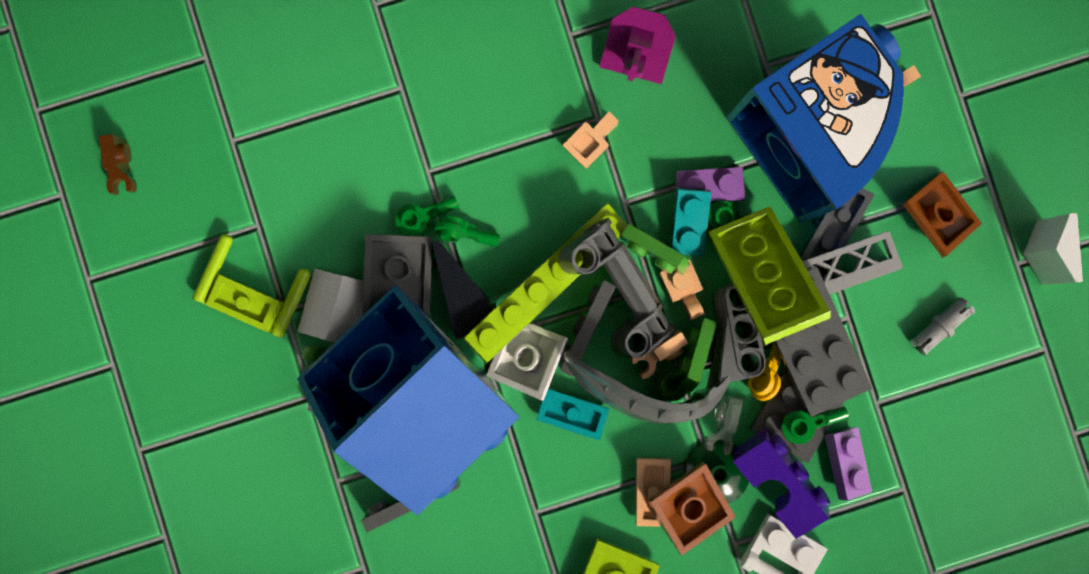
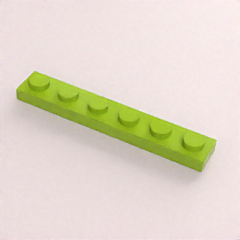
(531, 295)

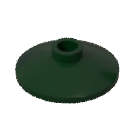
(733, 483)

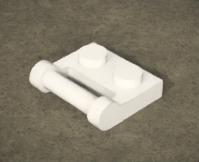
(777, 540)

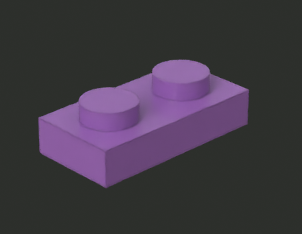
(724, 183)
(848, 463)

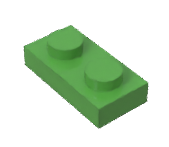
(666, 257)
(692, 367)

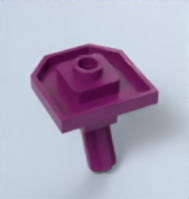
(639, 45)

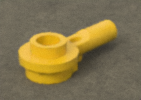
(768, 382)

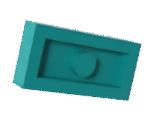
(690, 220)
(573, 414)

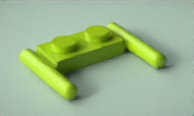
(243, 301)

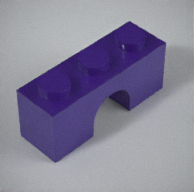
(765, 459)

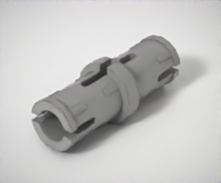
(942, 326)

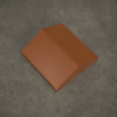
(942, 214)
(691, 508)

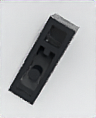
(463, 296)

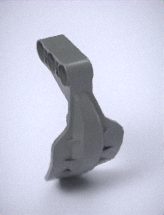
(724, 369)

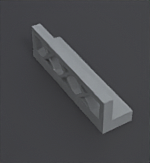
(859, 273)

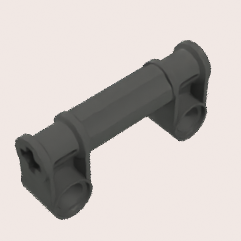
(602, 247)

